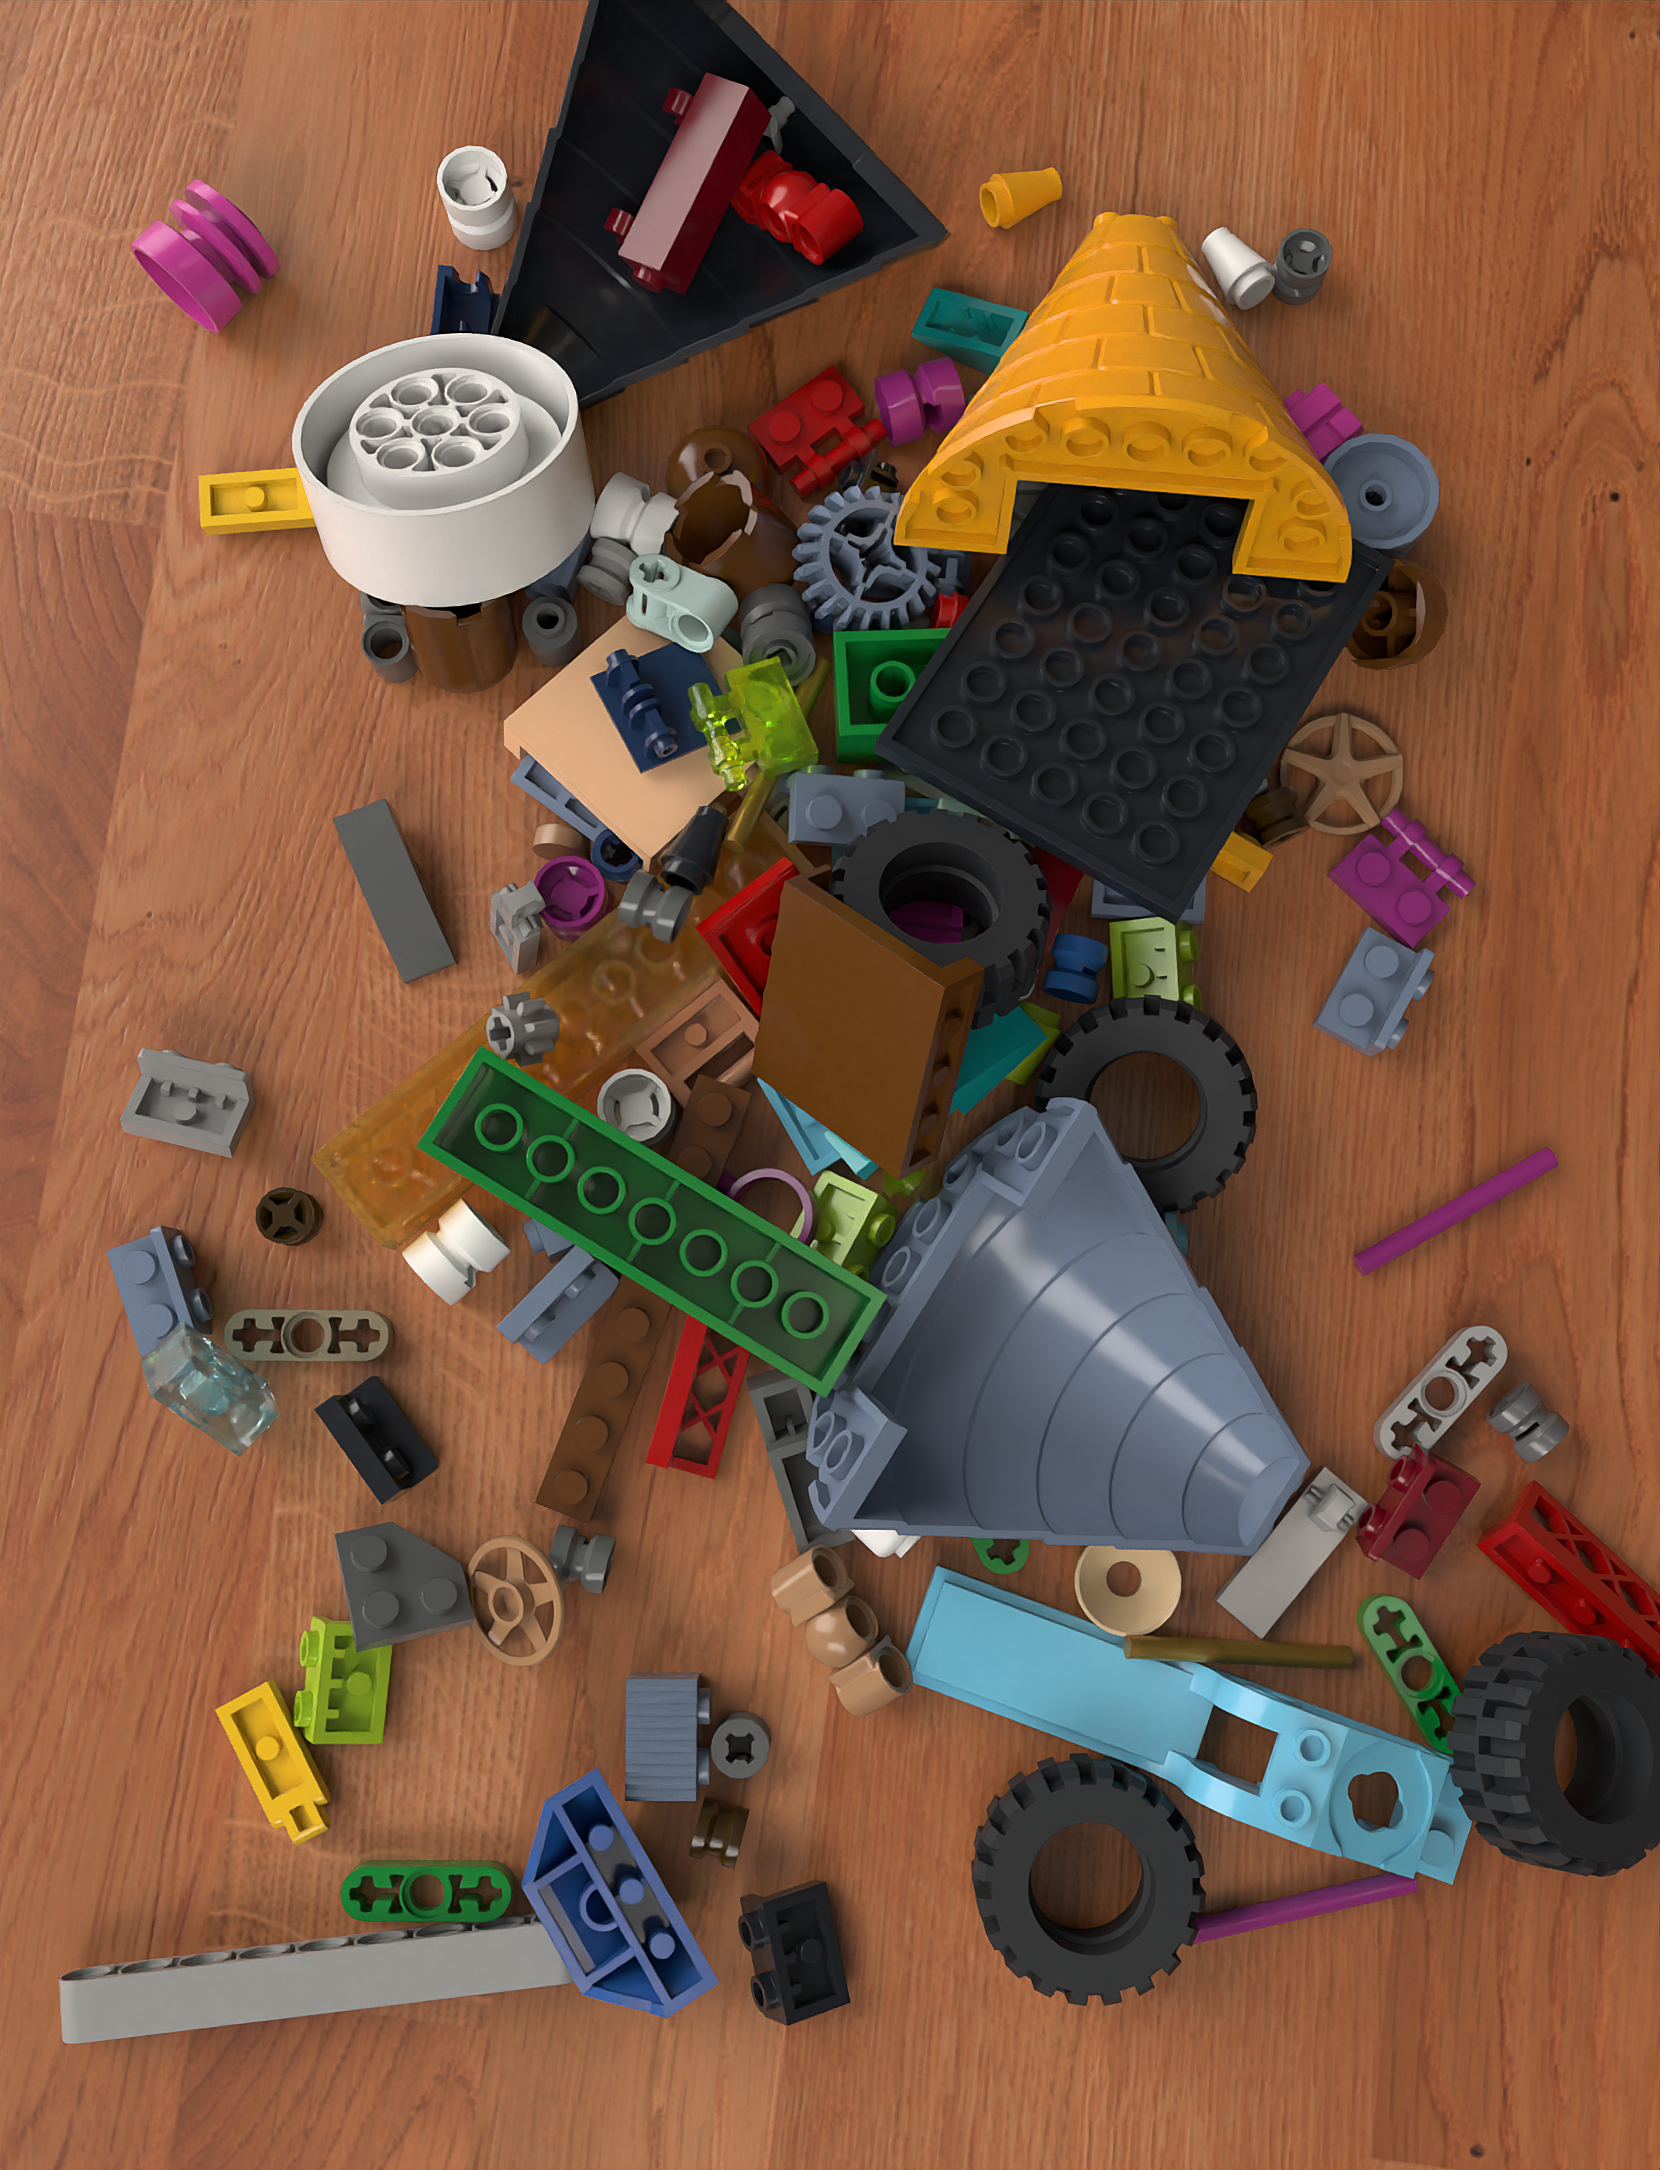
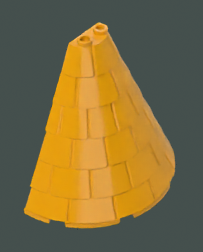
(1135, 387)

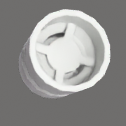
(477, 197)
(632, 516)
(638, 1106)
(456, 1252)

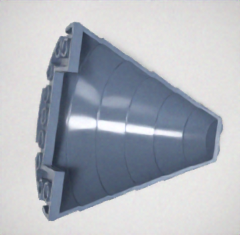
(1049, 1367)

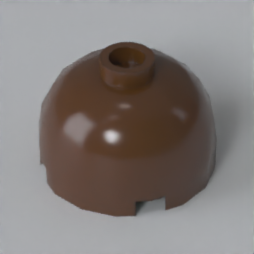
(716, 450)
(1401, 620)

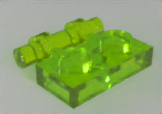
(770, 719)

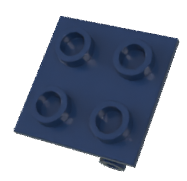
(651, 702)

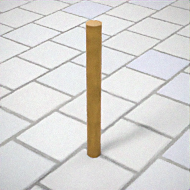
(761, 788)
(1237, 1652)

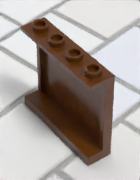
(862, 1027)

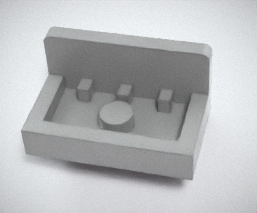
(189, 1102)

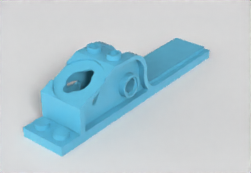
(1153, 1714)

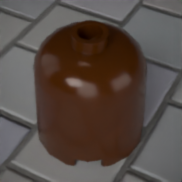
(733, 534)
(463, 645)

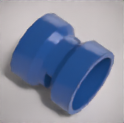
(1075, 968)

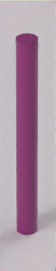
(1455, 1211)
(1303, 1905)

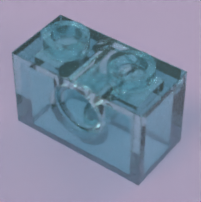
(210, 1389)

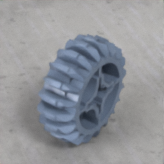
(824, 547)

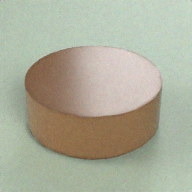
(560, 840)

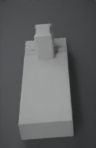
(1292, 1553)

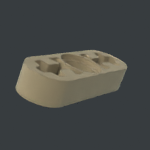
(269, 1320)

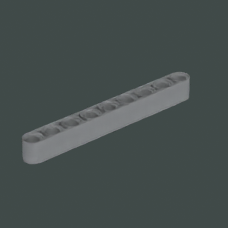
(308, 1978)

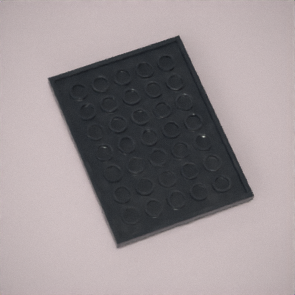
(1125, 684)

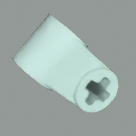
(682, 605)

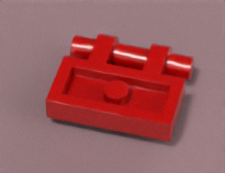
(808, 420)

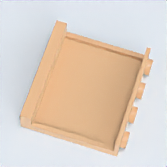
(581, 748)

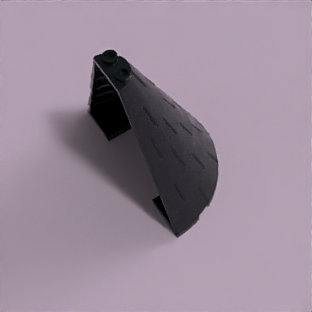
(569, 284)

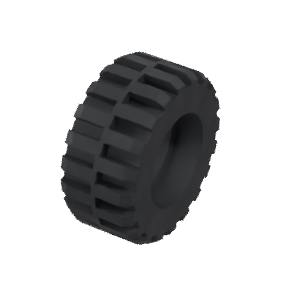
(963, 866)
(1203, 1050)
(1507, 1752)
(1135, 1942)

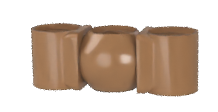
(841, 1631)

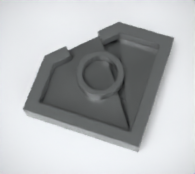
(399, 1586)

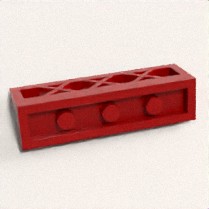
(680, 1393)
(1556, 1578)

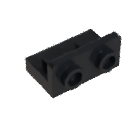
(378, 1439)
(793, 1953)

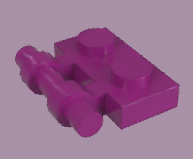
(1390, 890)

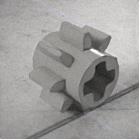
(523, 1029)

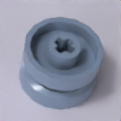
(1386, 491)

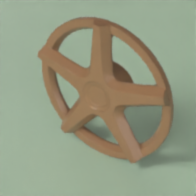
(1342, 773)
(514, 1600)

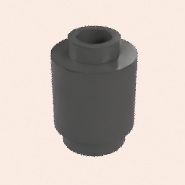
(552, 631)

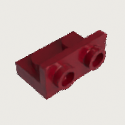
(1415, 1511)

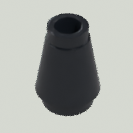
(696, 851)

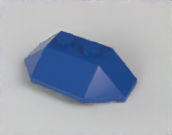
(610, 1905)

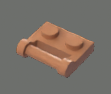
(698, 1038)

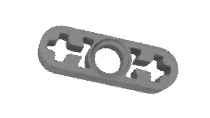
(1456, 1352)

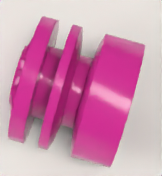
(210, 253)

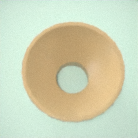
(1133, 1613)

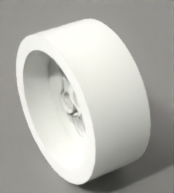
(446, 469)

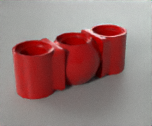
(796, 208)

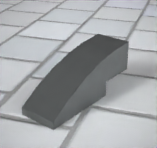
(395, 890)
(784, 1418)

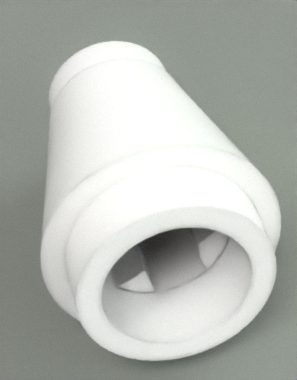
(1238, 269)

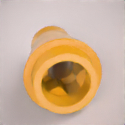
(1017, 195)

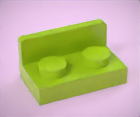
(1154, 960)
(850, 1224)
(343, 1688)

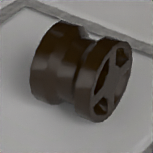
(1276, 817)
(278, 1210)
(719, 1832)

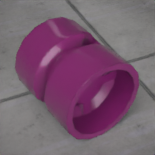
(920, 401)
(572, 896)

